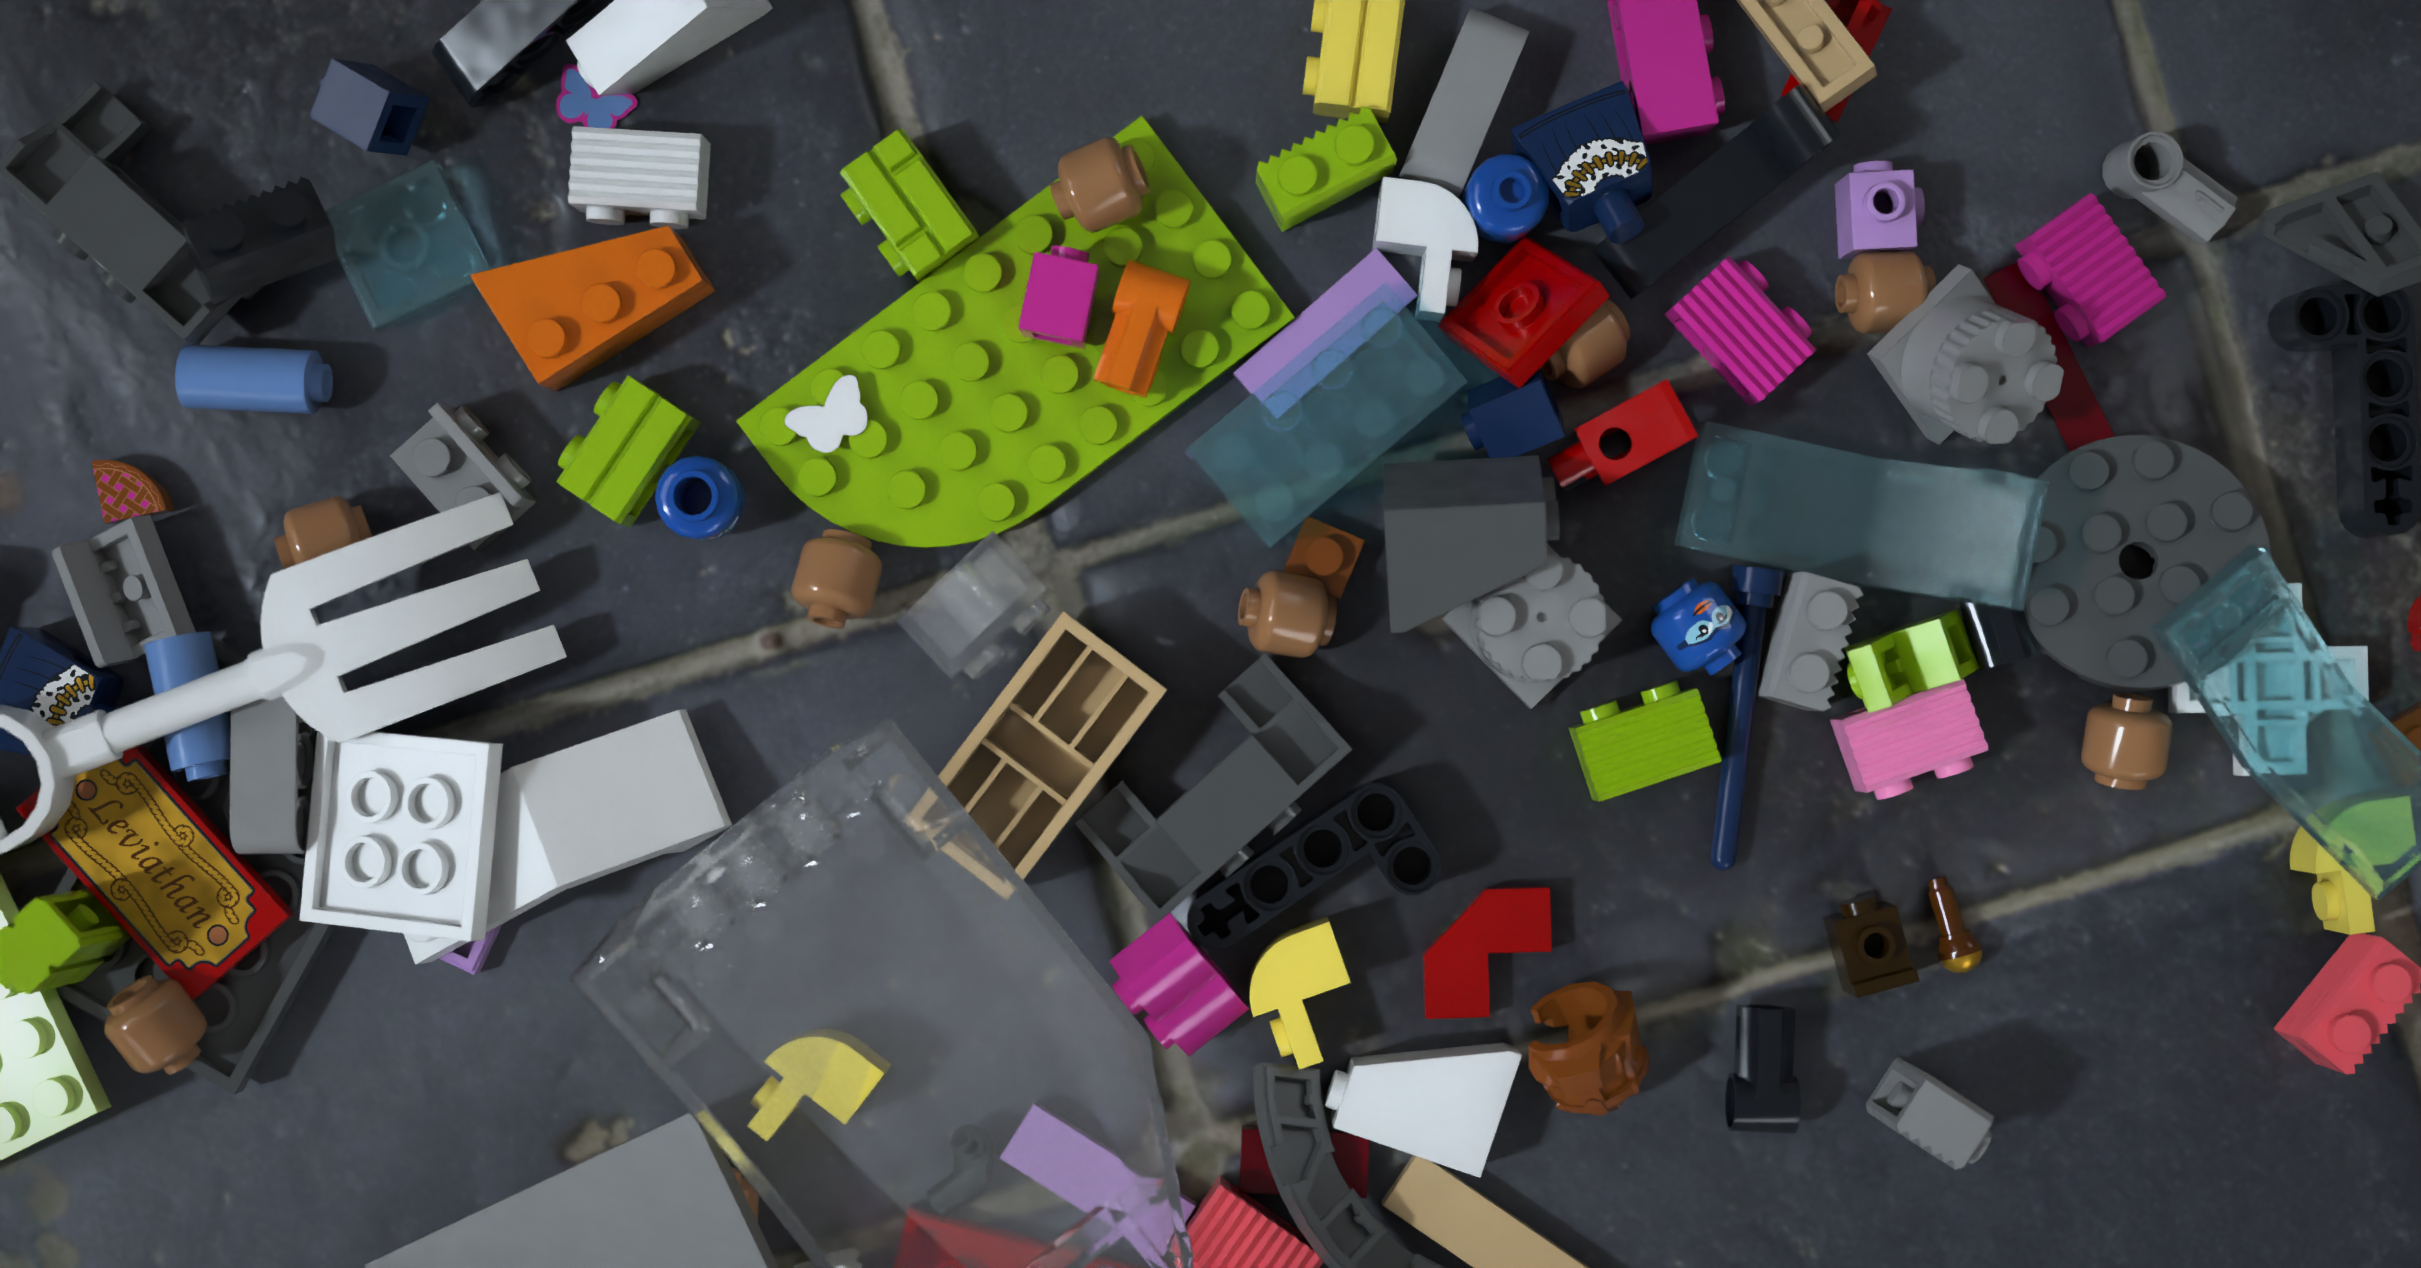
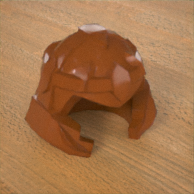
(1602, 1052)

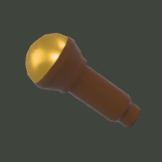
(1958, 947)

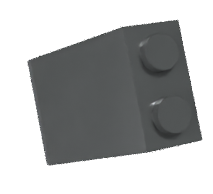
(1462, 531)

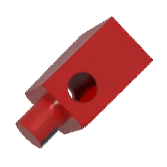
(1652, 421)

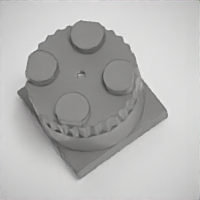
(1968, 364)
(1536, 627)

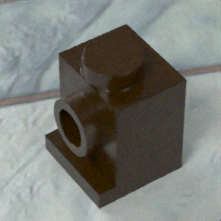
(1847, 932)

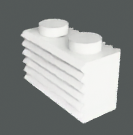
(639, 175)

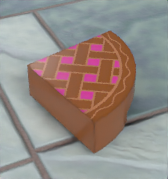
(128, 492)

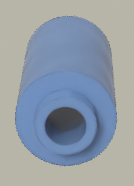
(252, 379)
(205, 746)

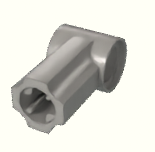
(2174, 188)

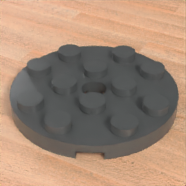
(2120, 495)

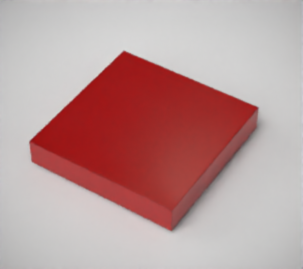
(1523, 311)

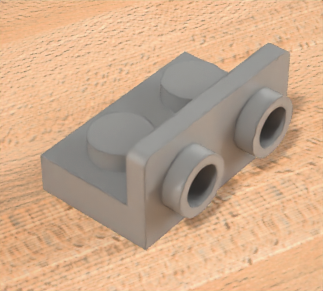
(458, 467)

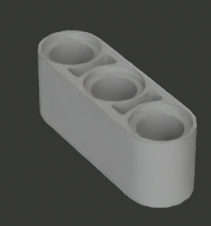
(1464, 101)
(270, 778)

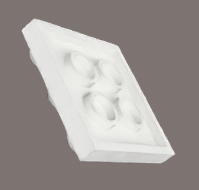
(402, 834)

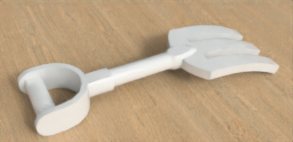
(308, 658)

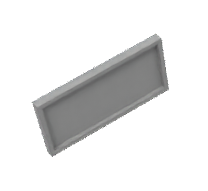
(636, 1205)

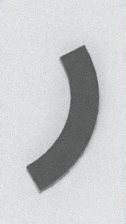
(1308, 1179)

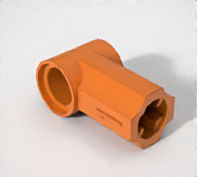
(1145, 313)

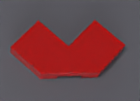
(1458, 958)

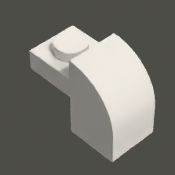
(1431, 224)

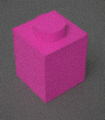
(1060, 297)

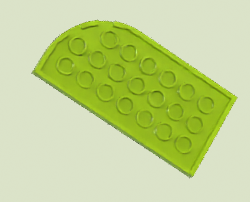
(995, 426)

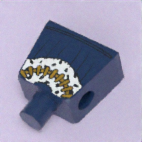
(1591, 162)
(51, 681)

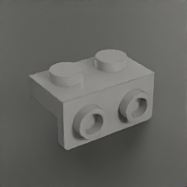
(122, 591)

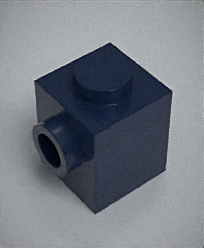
(369, 107)
(1512, 419)

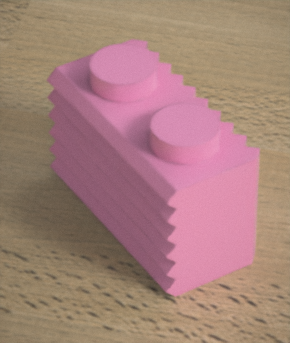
(1914, 736)

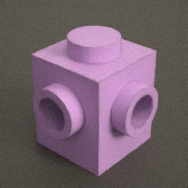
(1877, 209)

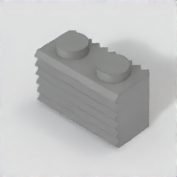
(1807, 641)
(1931, 1115)

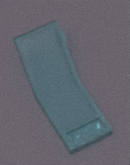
(1862, 517)
(2299, 719)

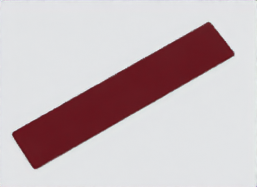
(2075, 407)

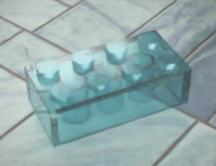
(1325, 416)

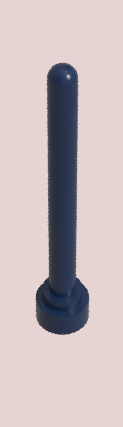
(1755, 593)

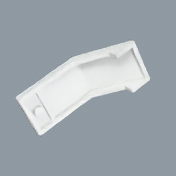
(593, 815)

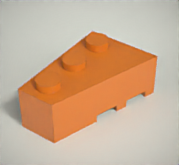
(592, 300)

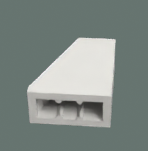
(646, 39)
(1427, 1101)

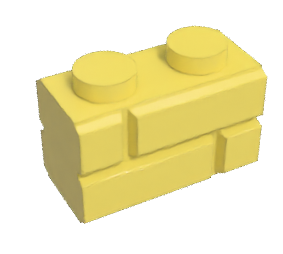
(1355, 57)

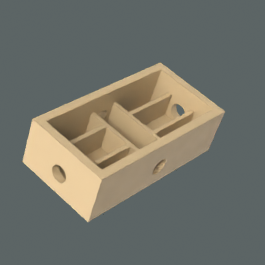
(1049, 740)

